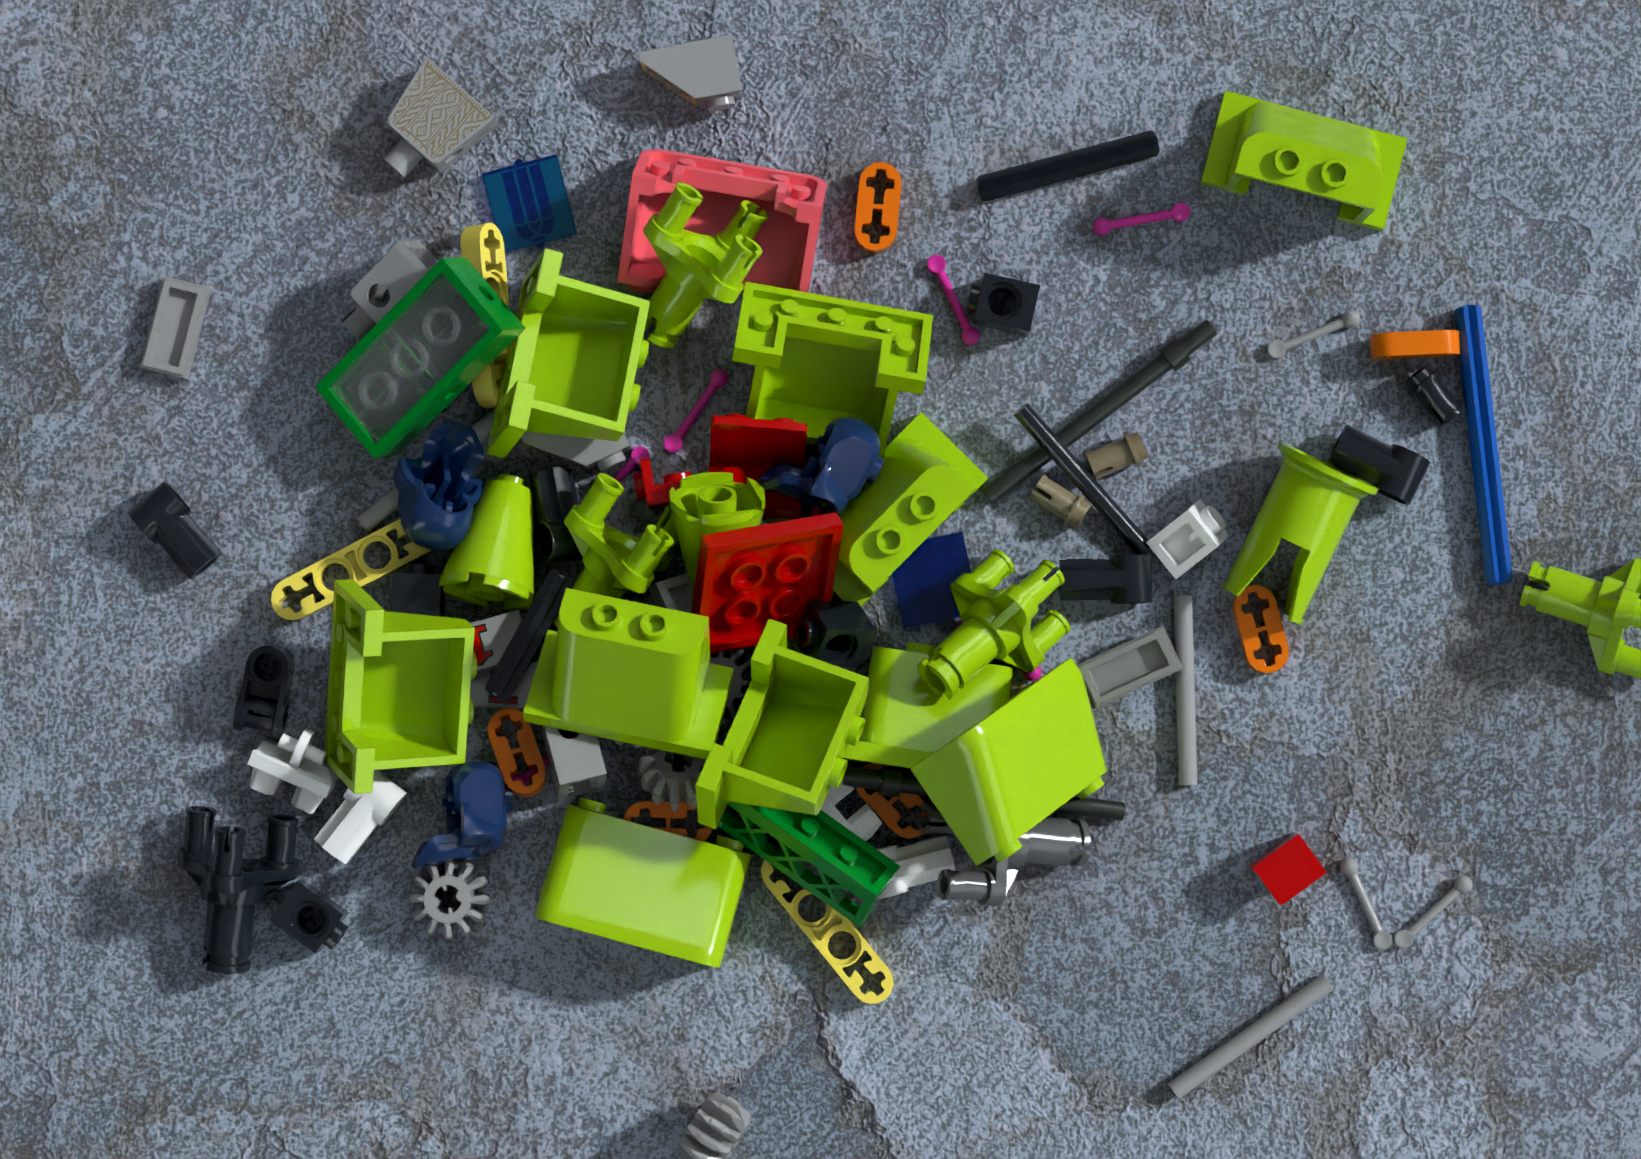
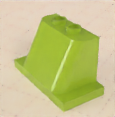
(1304, 155)
(829, 357)
(572, 362)
(912, 496)
(630, 675)
(395, 688)
(909, 719)
(785, 735)

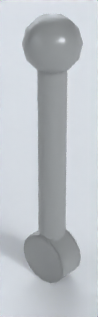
(1277, 348)
(1404, 938)
(1380, 939)

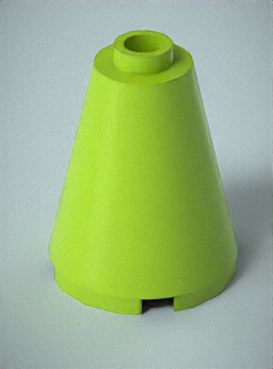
(712, 505)
(497, 550)

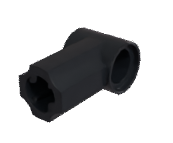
(1389, 468)
(553, 499)
(167, 521)
(1117, 579)

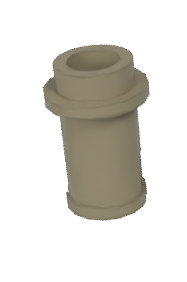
(1116, 455)
(1062, 503)

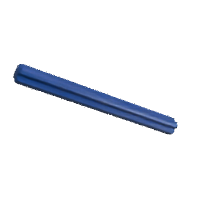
(1483, 445)

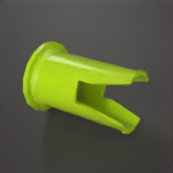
(1309, 508)

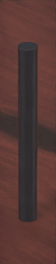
(1082, 478)

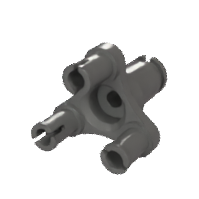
(1045, 844)

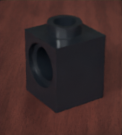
(1024, 298)
(418, 591)
(835, 633)
(290, 911)

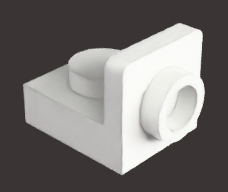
(1189, 538)

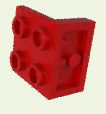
(754, 445)

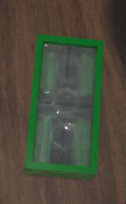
(419, 357)

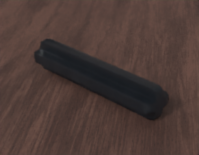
(528, 636)

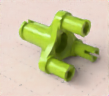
(697, 263)
(612, 558)
(1600, 606)
(995, 624)

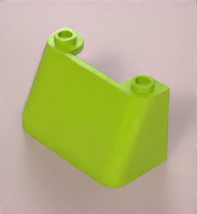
(1017, 764)
(643, 884)

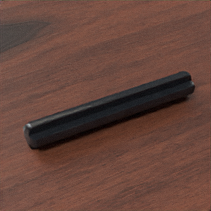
(1067, 166)

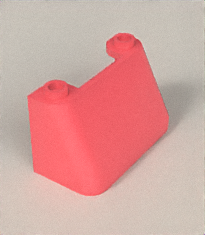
(786, 238)

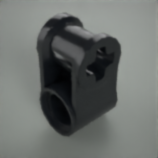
(265, 694)

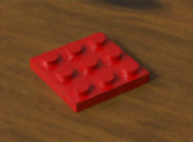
(763, 576)

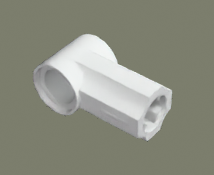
(359, 817)
(918, 863)

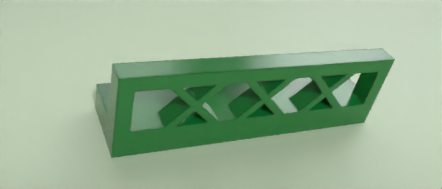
(834, 850)

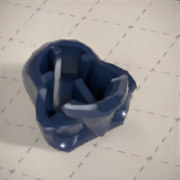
(837, 471)
(438, 488)
(475, 816)

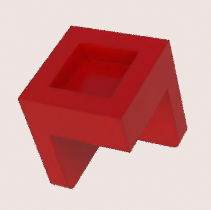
(1287, 868)

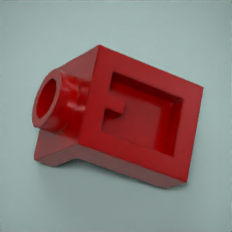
(656, 495)

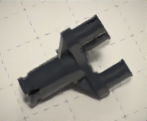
(234, 883)

